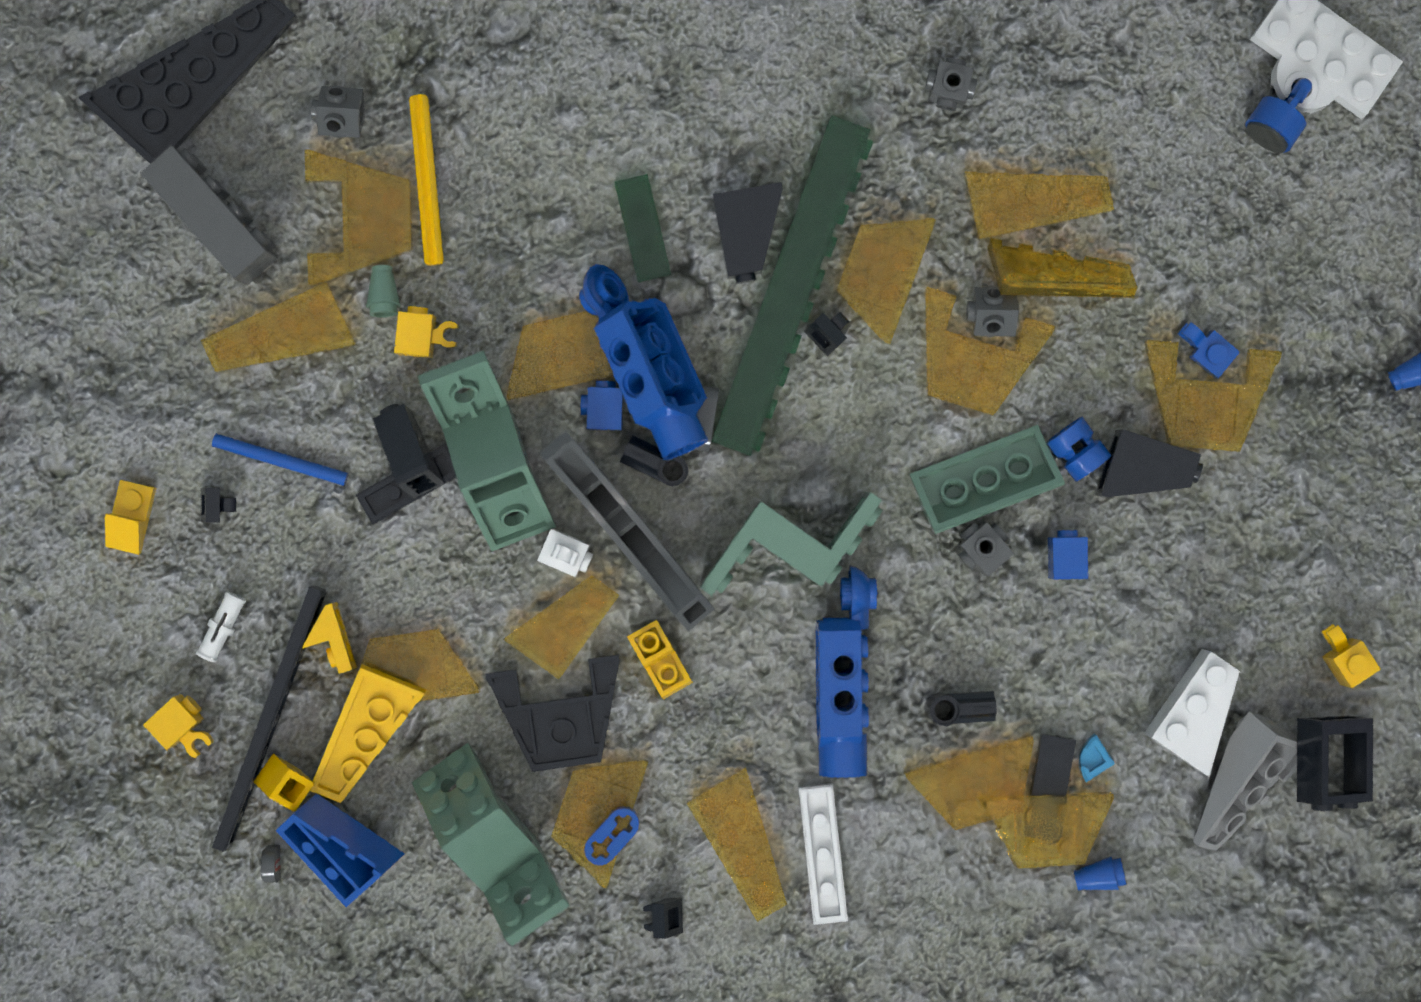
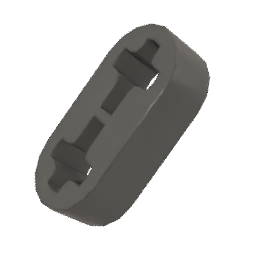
(707, 415)

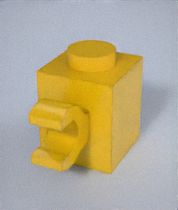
(418, 333)
(1349, 658)
(176, 723)

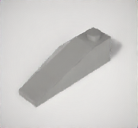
(1252, 763)

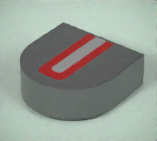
(270, 864)

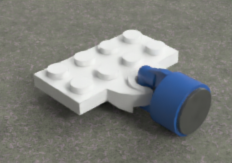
(1316, 63)

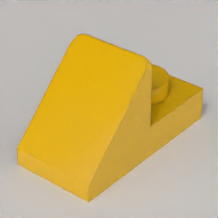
(130, 517)
(332, 629)

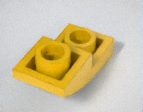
(659, 659)

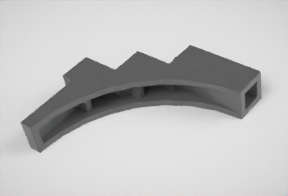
(627, 530)

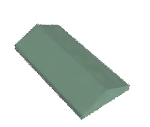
(986, 479)

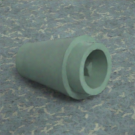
(382, 292)

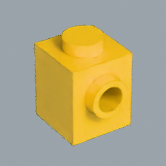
(283, 782)

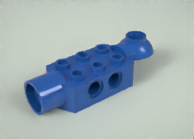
(647, 362)
(839, 728)

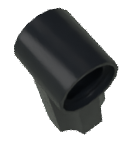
(648, 460)
(964, 707)

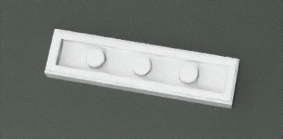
(823, 853)

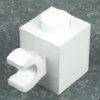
(565, 553)

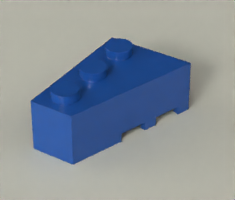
(338, 848)

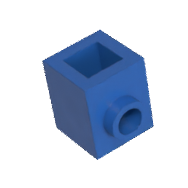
(603, 406)
(1067, 556)

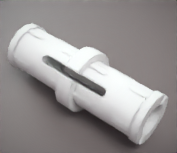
(220, 627)

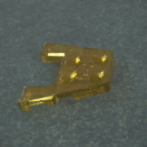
(374, 216)
(970, 370)
(1205, 411)

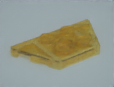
(883, 271)
(557, 356)
(422, 660)
(960, 783)
(588, 802)
(1049, 827)

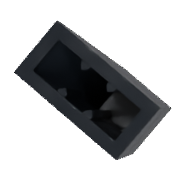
(745, 228)
(407, 451)
(1146, 466)

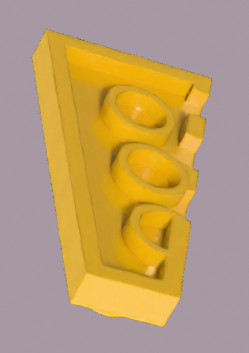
(367, 721)

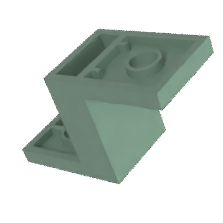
(487, 451)
(793, 544)
(490, 844)

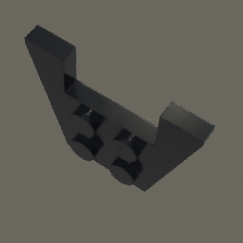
(564, 729)

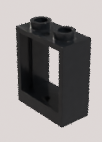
(1314, 761)

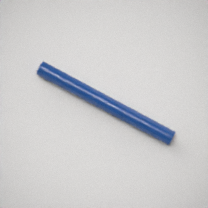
(280, 459)

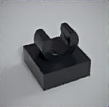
(827, 332)
(212, 505)
(666, 918)

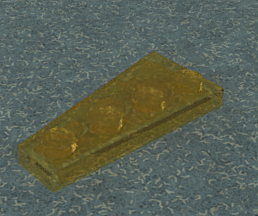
(1024, 202)
(1036, 273)
(288, 330)
(738, 836)

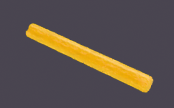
(426, 179)

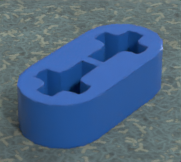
(618, 841)

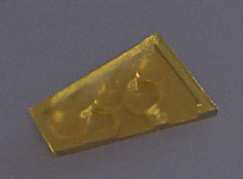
(564, 626)

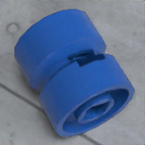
(1087, 457)

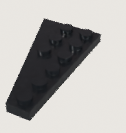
(181, 85)

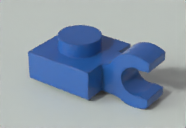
(1211, 351)

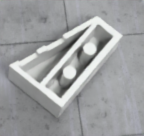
(1196, 711)

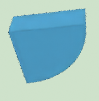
(1093, 758)

